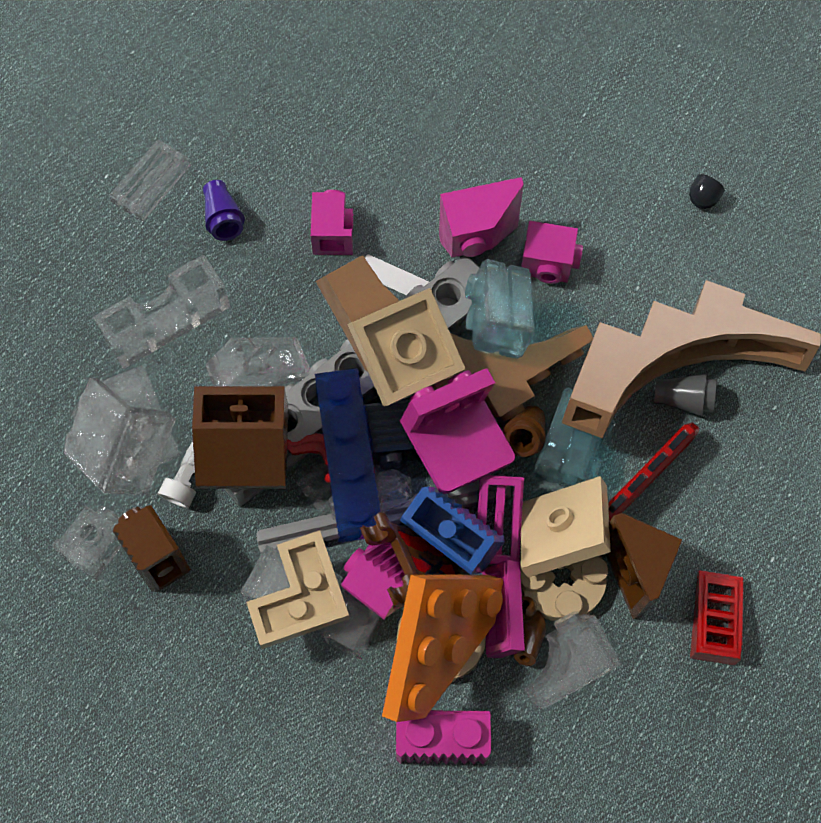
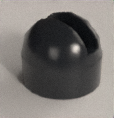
(705, 191)

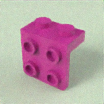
(457, 431)

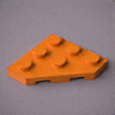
(437, 635)

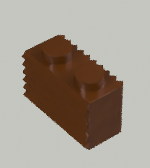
(150, 547)

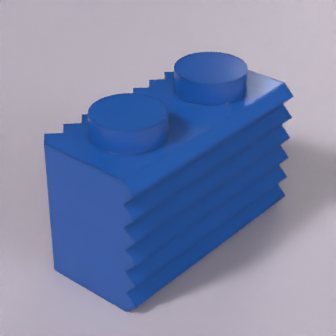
(452, 530)

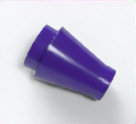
(222, 213)

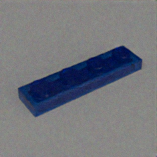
(347, 452)

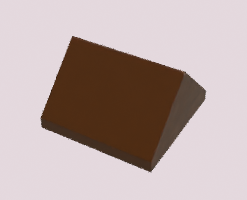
(640, 560)

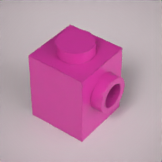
(551, 252)

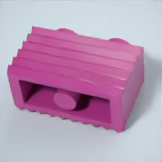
(371, 575)
(445, 737)

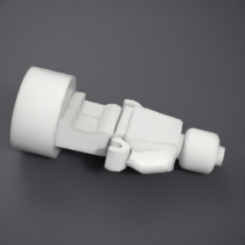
(179, 490)

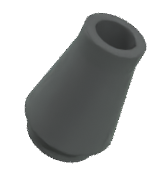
(687, 393)

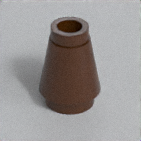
(526, 431)

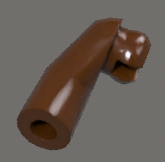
(534, 632)

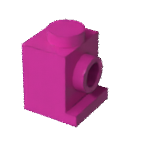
(331, 224)

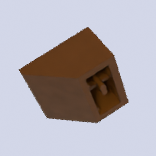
(240, 437)

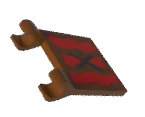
(412, 551)

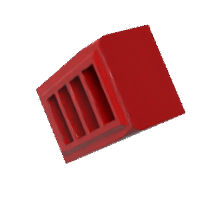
(710, 651)

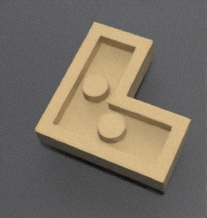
(308, 603)

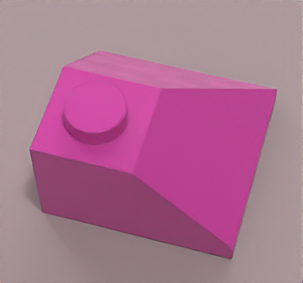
(479, 216)

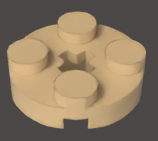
(582, 596)

